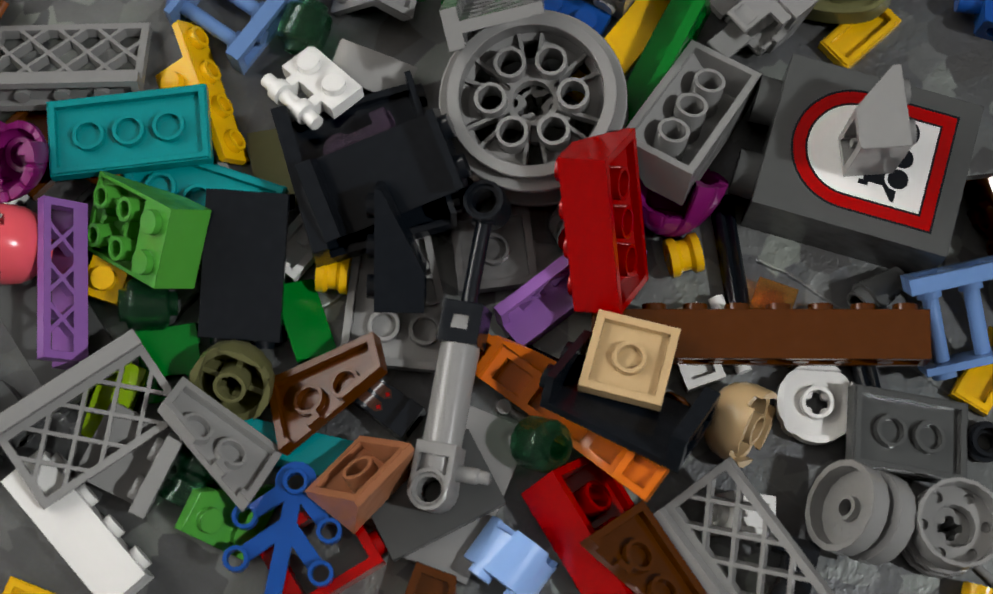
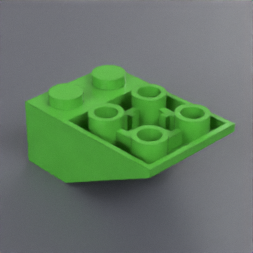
(147, 232)

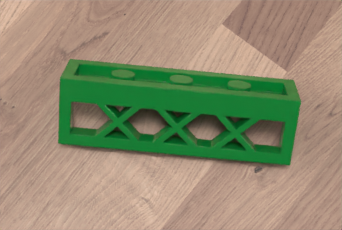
(677, 27)

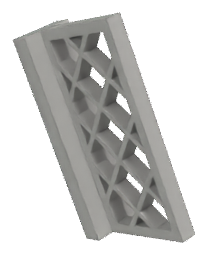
(462, 17)
(32, 89)
(65, 389)
(709, 567)

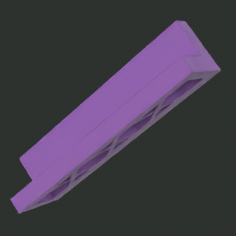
(68, 282)
(537, 304)

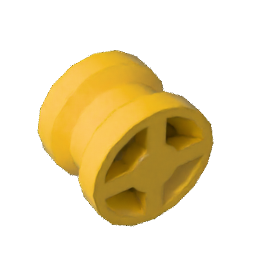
(683, 255)
(333, 276)

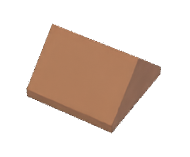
(362, 479)

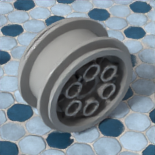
(542, 38)

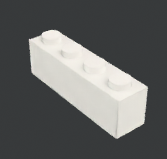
(81, 533)

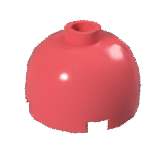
(18, 244)

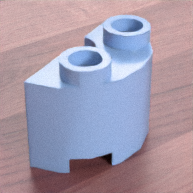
(509, 559)

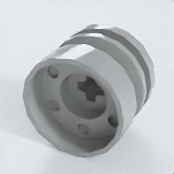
(966, 512)

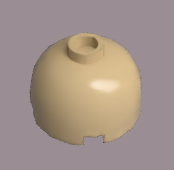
(741, 421)

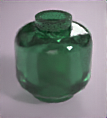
(304, 25)
(146, 307)
(540, 444)

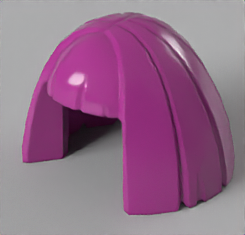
(22, 159)
(672, 219)

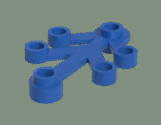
(285, 532)

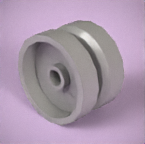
(860, 512)

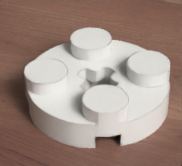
(798, 419)

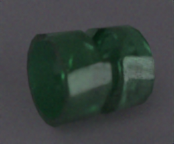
(189, 476)

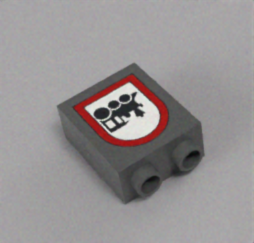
(799, 182)

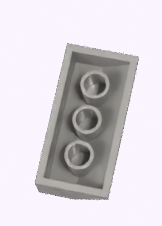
(690, 119)

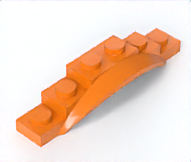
(516, 375)

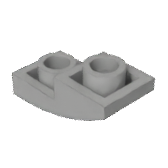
(369, 67)

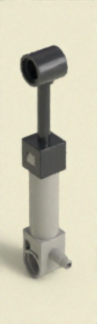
(462, 337)

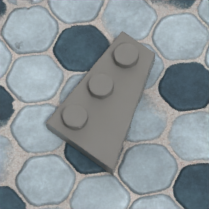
(221, 441)

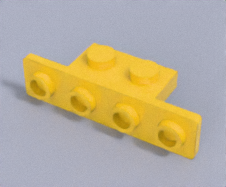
(199, 68)

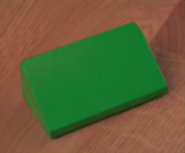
(306, 321)

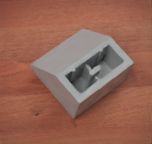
(879, 128)

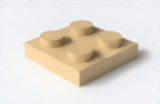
(629, 360)

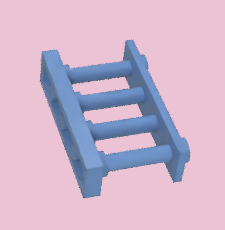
(243, 45)
(927, 287)

